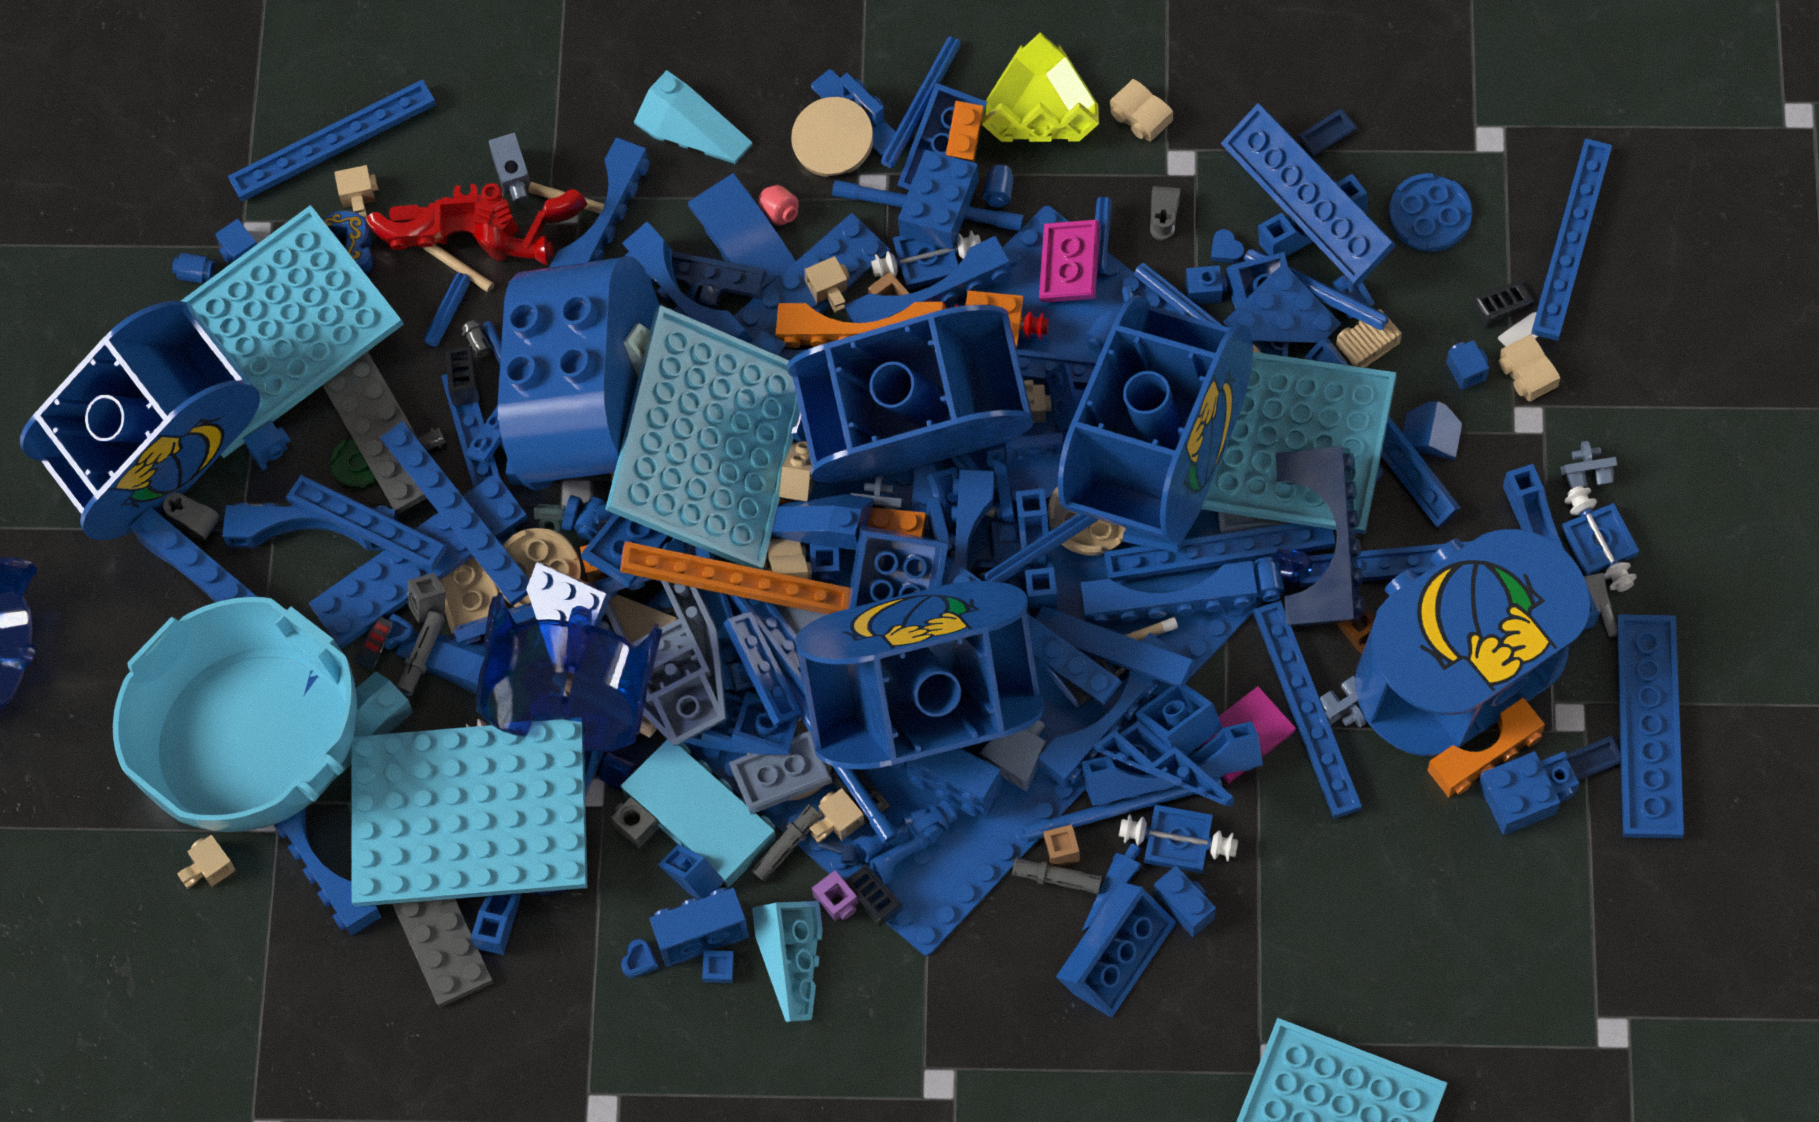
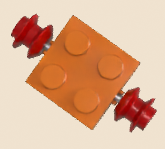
(1013, 305)

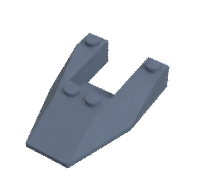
(686, 678)

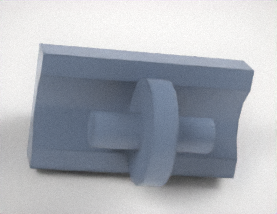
(1576, 472)
(879, 488)
(1337, 709)

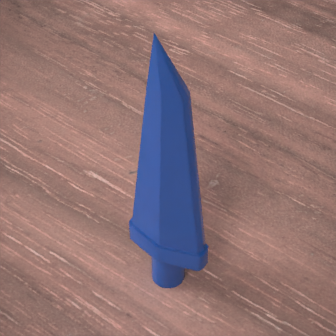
(1121, 870)

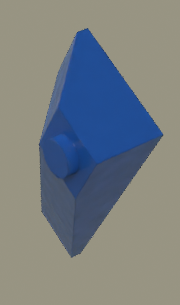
(934, 128)
(1244, 279)
(823, 521)
(451, 660)

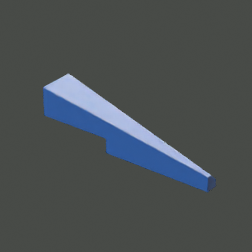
(1148, 753)

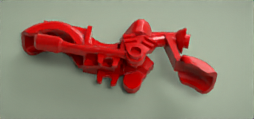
(482, 215)

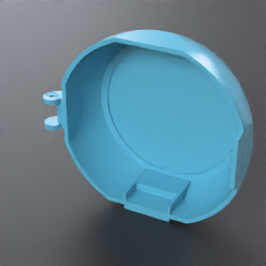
(221, 720)

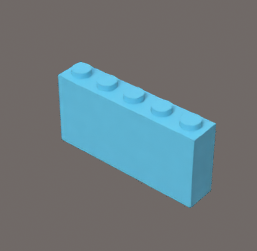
(700, 810)

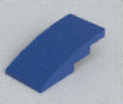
(741, 228)
(747, 729)

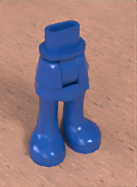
(921, 828)

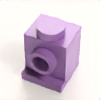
(835, 887)

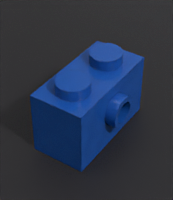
(1185, 901)

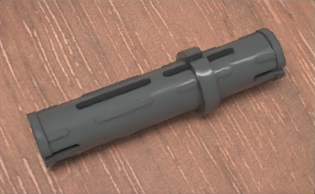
(416, 662)
(787, 842)
(1051, 874)

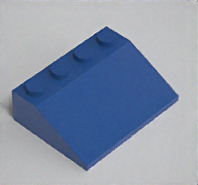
(894, 565)

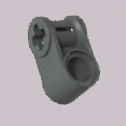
(1164, 211)
(194, 517)

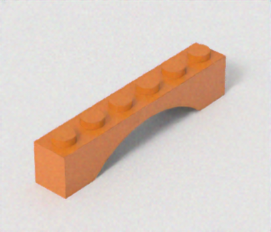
(802, 325)

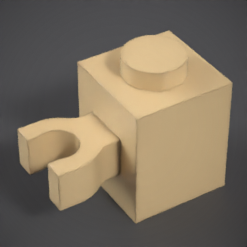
(356, 188)
(828, 281)
(1038, 401)
(839, 815)
(208, 862)

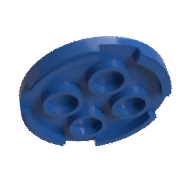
(1430, 212)

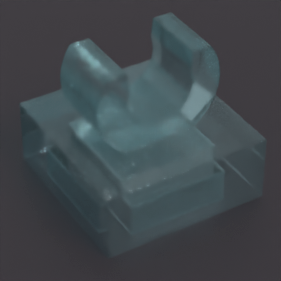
(550, 513)

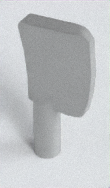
(1597, 588)

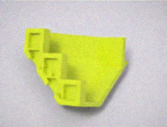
(1040, 97)

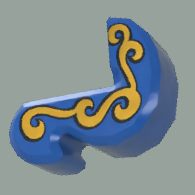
(357, 234)

